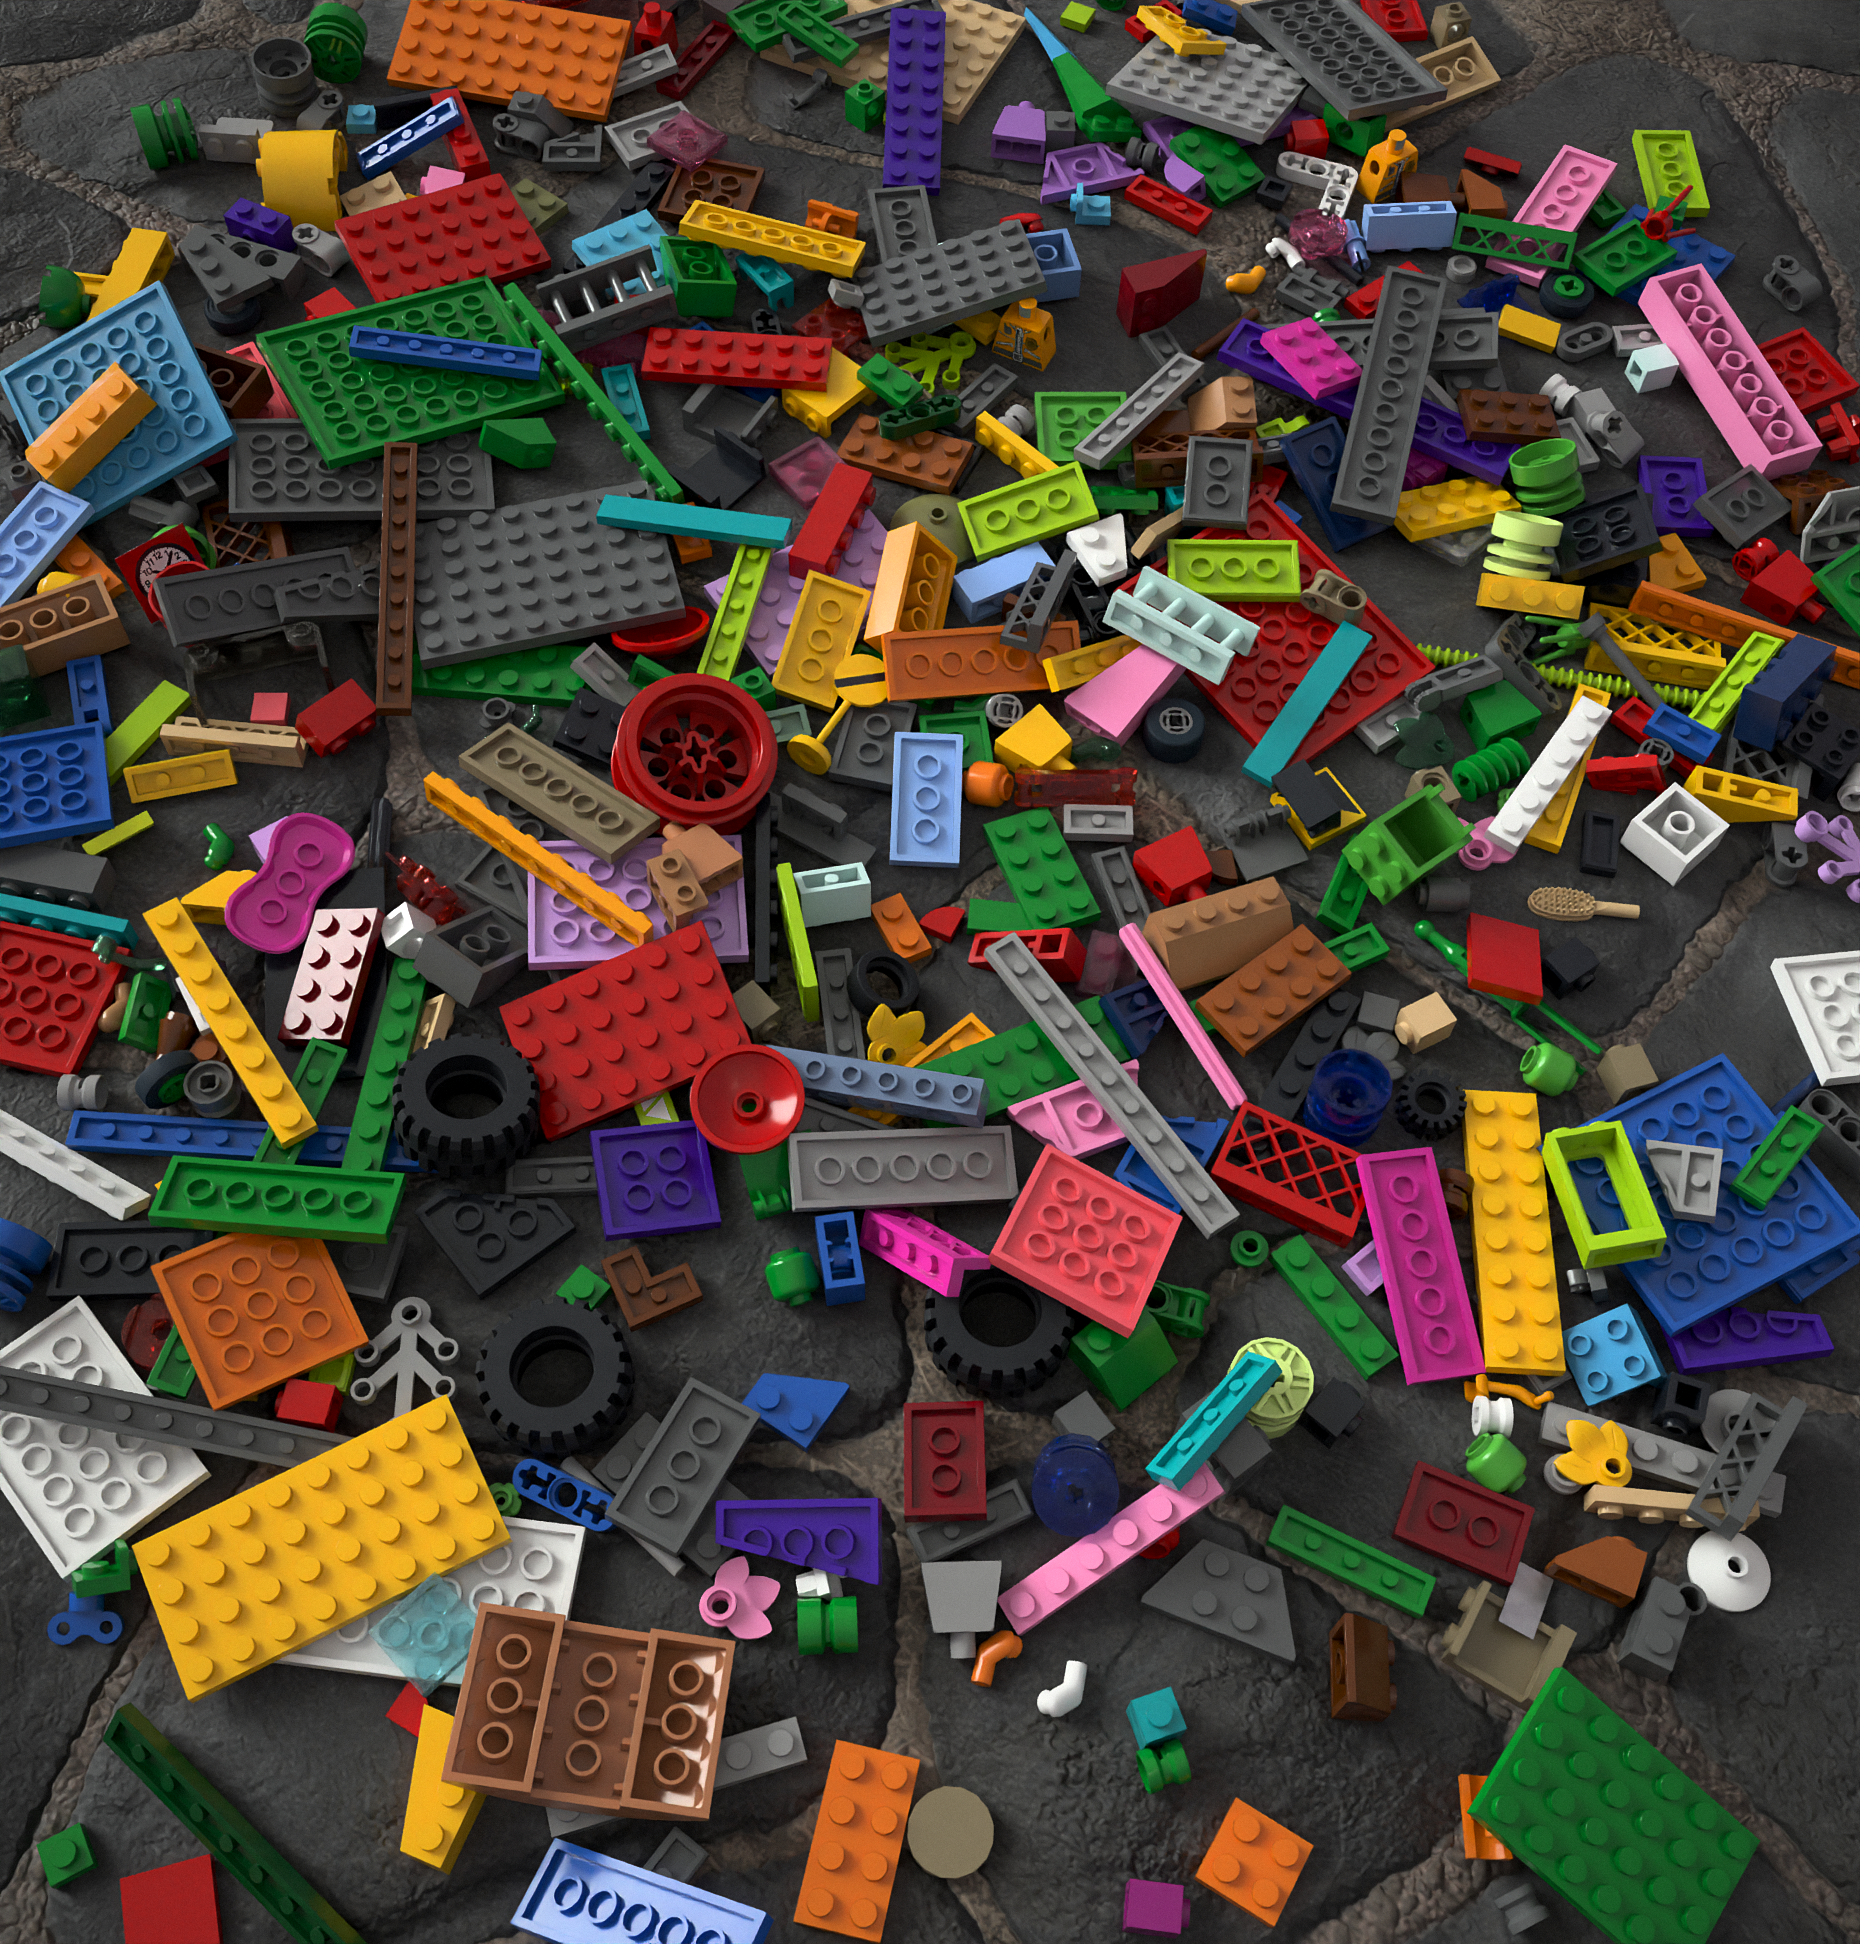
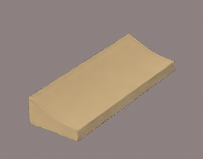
(1460, 69)

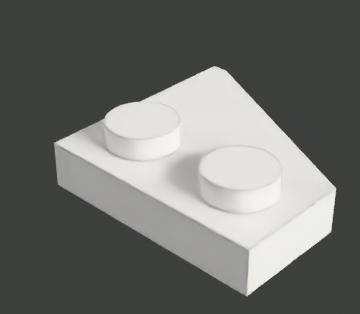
(1101, 549)

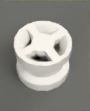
(1492, 1416)

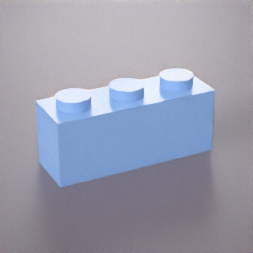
(1408, 225)
(984, 587)

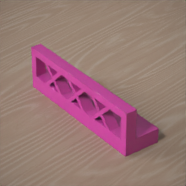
(920, 1249)

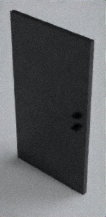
(353, 891)

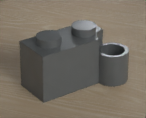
(1659, 1627)

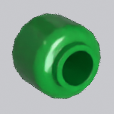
(792, 1276)

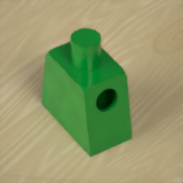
(1497, 714)

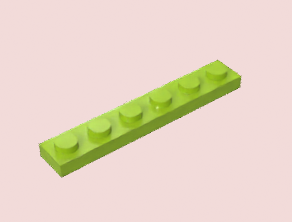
(735, 611)

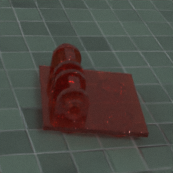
(833, 322)
(419, 886)

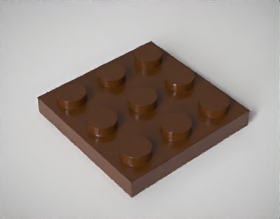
(713, 182)

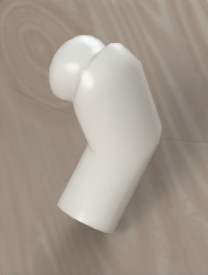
(1288, 251)

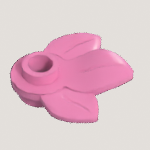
(1483, 848)
(746, 1599)

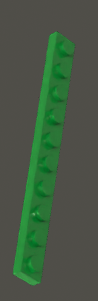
(597, 402)
(313, 1082)

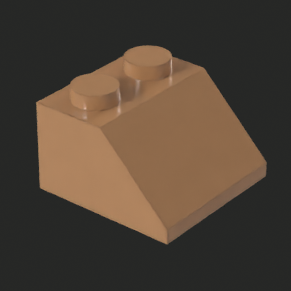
(1223, 405)

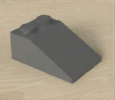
(473, 955)

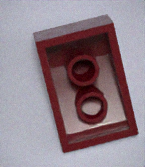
(1159, 291)

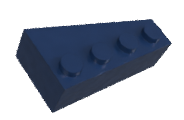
(1784, 691)

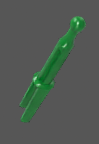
(1457, 957)

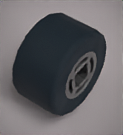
(1174, 730)

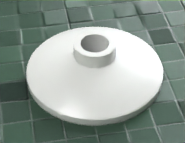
(1724, 1588)

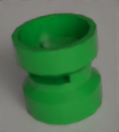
(1163, 1766)

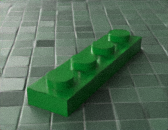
(1333, 1307)
(1351, 1562)

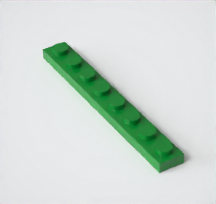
(392, 1045)

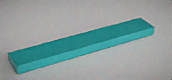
(694, 521)
(1307, 703)

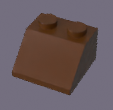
(1361, 1670)

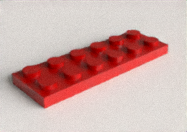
(737, 359)

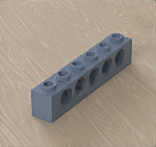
(891, 1088)

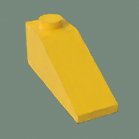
(1742, 797)

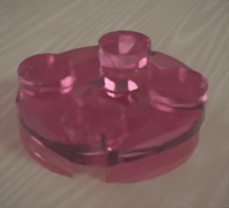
(1317, 234)

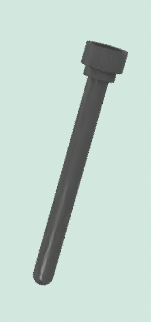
(1595, 629)

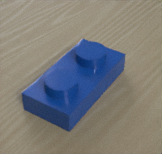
(1211, 14)
(1682, 733)

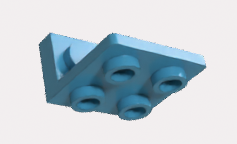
(1612, 1355)

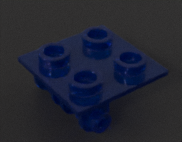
(1496, 295)

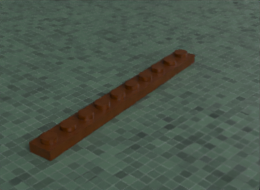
(397, 580)

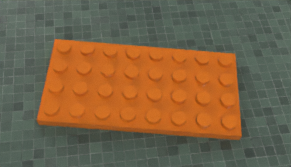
(509, 48)

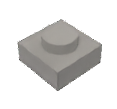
(845, 294)

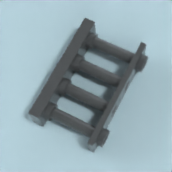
(613, 320)

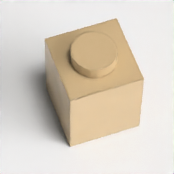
(1424, 1023)

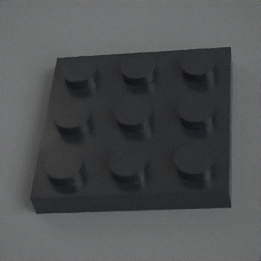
(1605, 534)

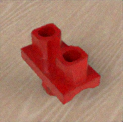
(1846, 433)

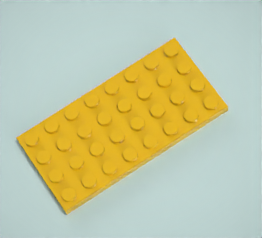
(319, 1547)

